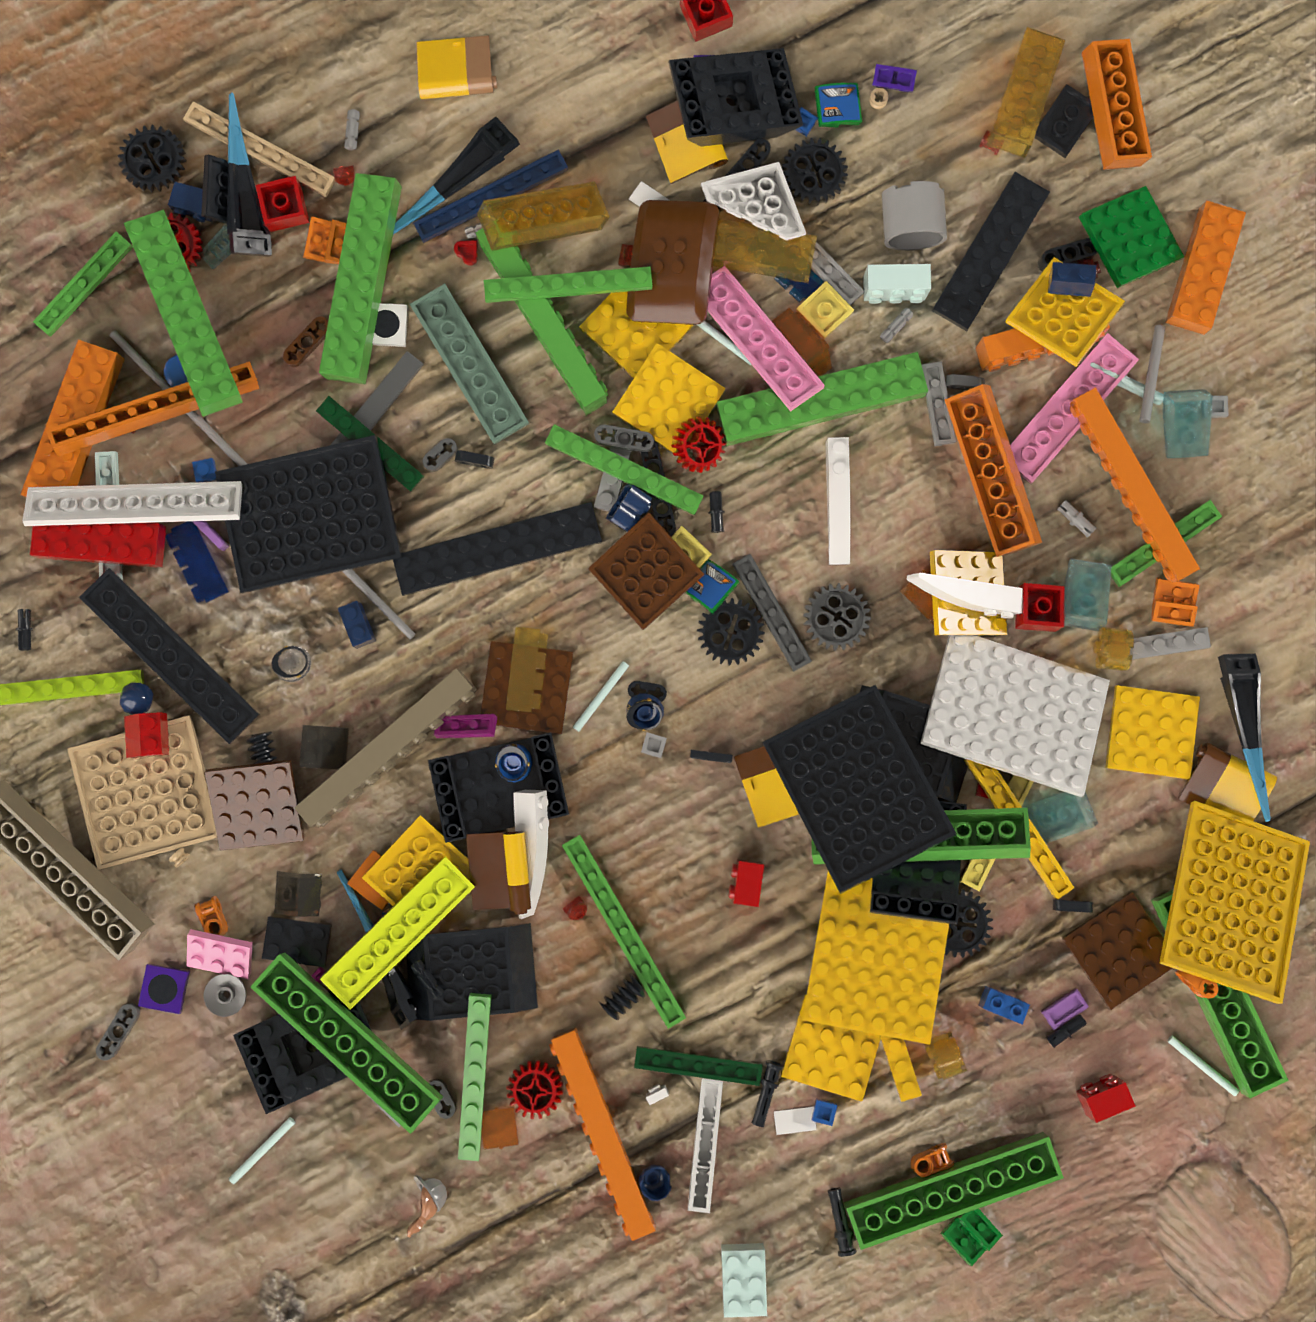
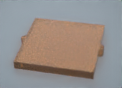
(499, 1128)

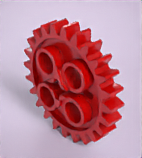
(186, 238)

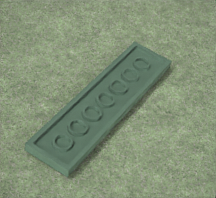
(469, 364)

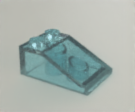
(1187, 422)
(1086, 595)
(1061, 815)

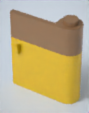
(455, 67)

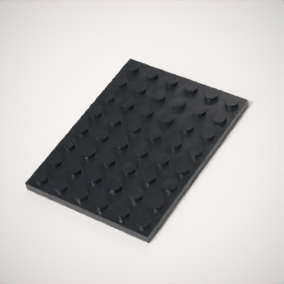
(311, 515)
(859, 789)

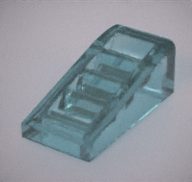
(216, 241)

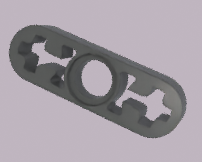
(608, 440)
(114, 1048)

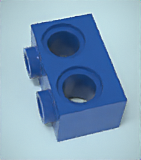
(1004, 1005)

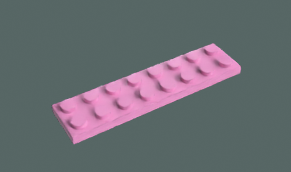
(761, 341)
(1054, 422)

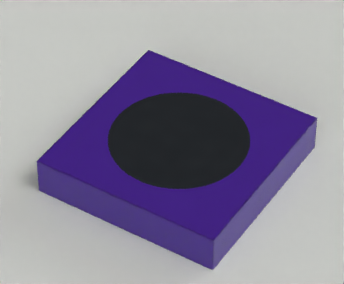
(163, 988)

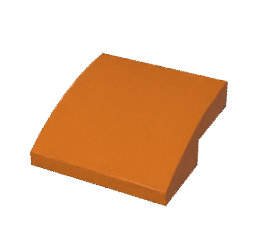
(324, 240)
(1175, 602)
(363, 887)

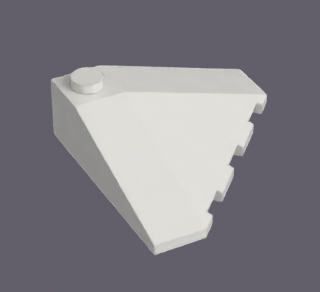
(759, 197)

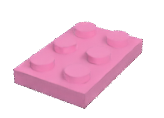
(219, 954)

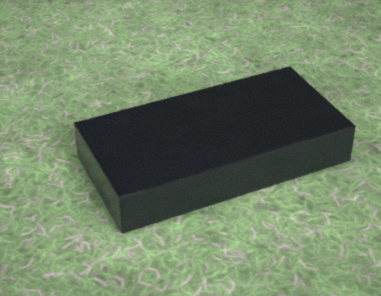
(711, 756)

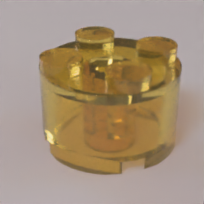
(1113, 649)
(946, 1055)

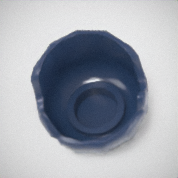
(136, 698)
(655, 1182)

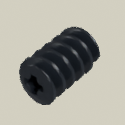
(261, 748)
(623, 997)

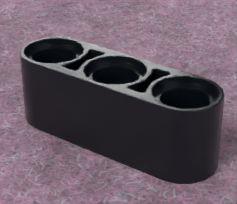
(1075, 248)

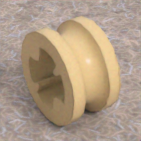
(878, 91)
(179, 857)

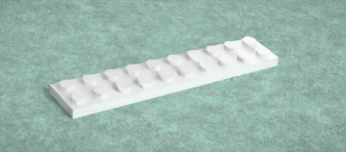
(132, 503)

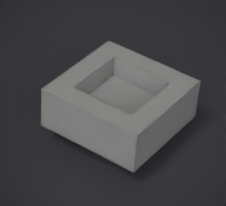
(1219, 407)
(653, 745)

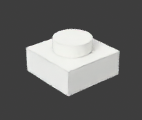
(656, 1093)

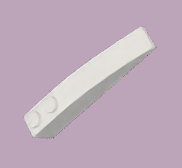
(838, 500)
(973, 595)
(532, 818)
(705, 1146)

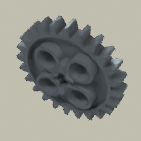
(826, 633)

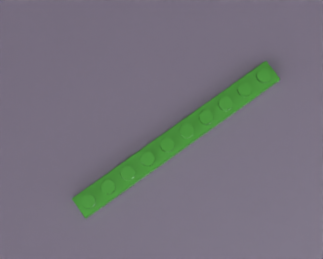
(624, 931)

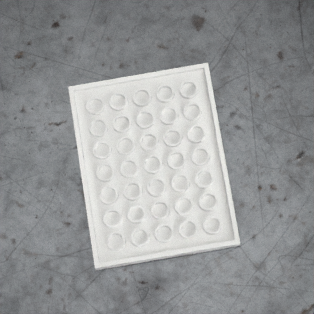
(1016, 712)

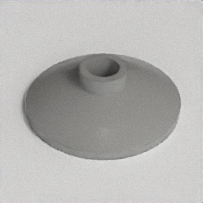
(215, 999)

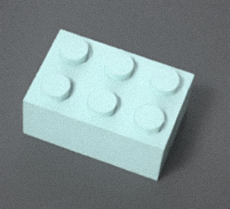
(897, 283)
(744, 1280)

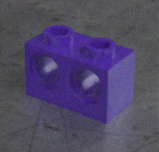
(894, 78)

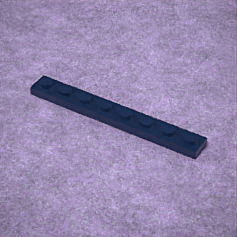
(510, 185)

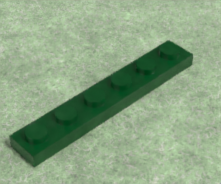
(354, 429)
(698, 1065)

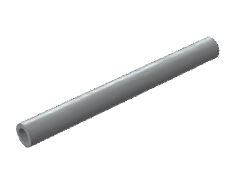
(1152, 374)

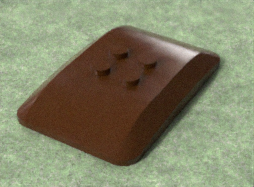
(680, 249)

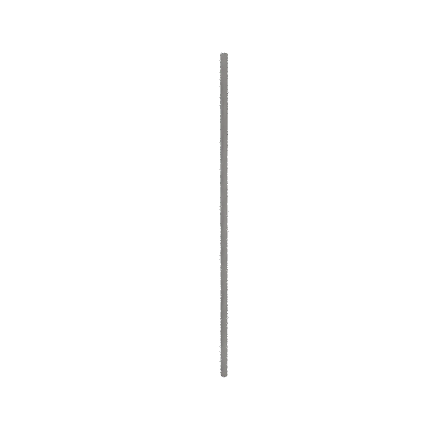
(239, 461)

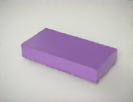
(212, 534)
(1064, 1009)

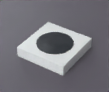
(391, 325)

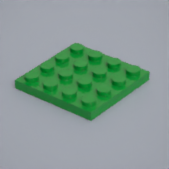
(1131, 236)

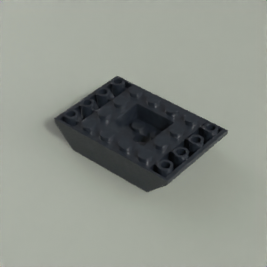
(756, 83)
(283, 1064)

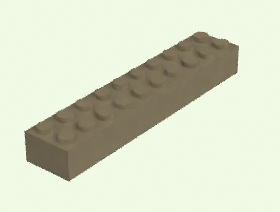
(385, 749)
(69, 876)

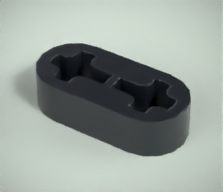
(474, 459)
(648, 687)
(1073, 906)

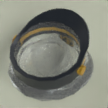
(291, 663)

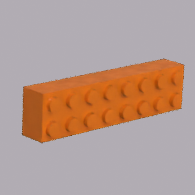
(82, 393)
(993, 470)

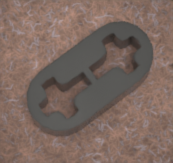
(963, 382)
(436, 451)
(447, 1097)

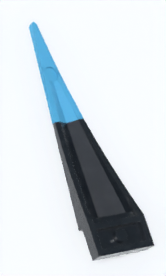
(479, 156)
(244, 215)
(1243, 693)
(395, 985)

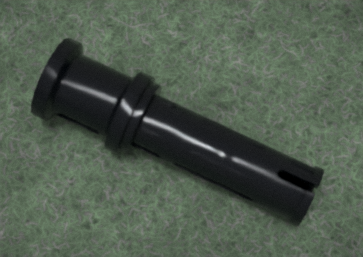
(769, 1084)
(842, 1232)

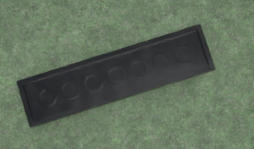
(990, 251)

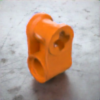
(211, 915)
(1196, 984)
(933, 1160)

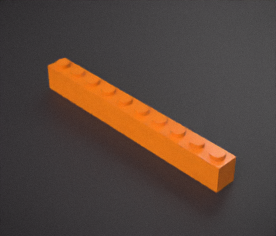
(137, 414)
(1133, 485)
(603, 1134)

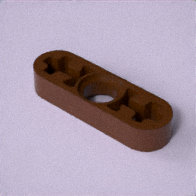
(298, 341)

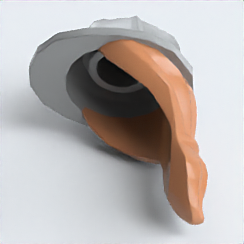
(432, 1200)

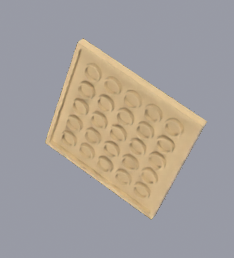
(143, 802)

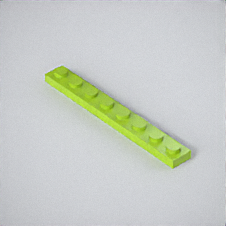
(68, 687)

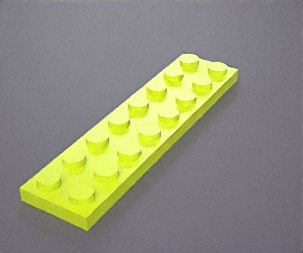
(397, 933)

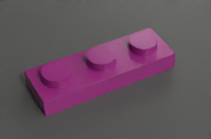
(467, 726)

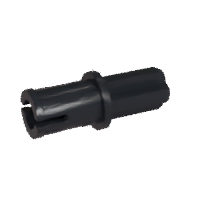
(716, 512)
(24, 630)
(1066, 1030)

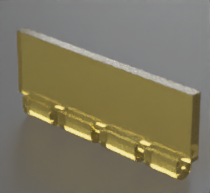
(523, 669)

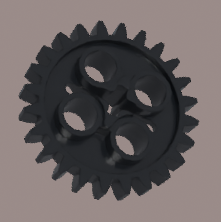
(168, 149)
(832, 166)
(748, 637)
(955, 941)

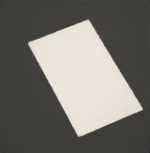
(644, 193)
(794, 1120)

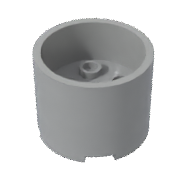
(914, 216)

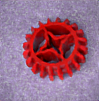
(699, 452)
(525, 1089)

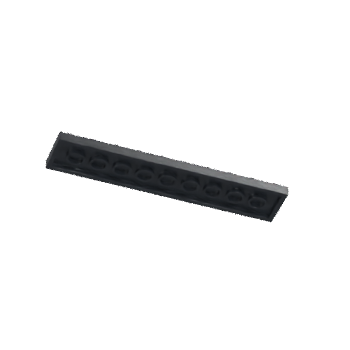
(497, 549)
(169, 655)

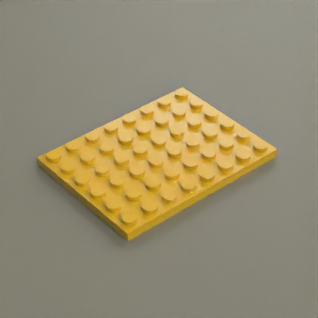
(1235, 902)
(874, 968)

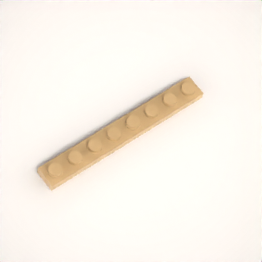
(262, 150)

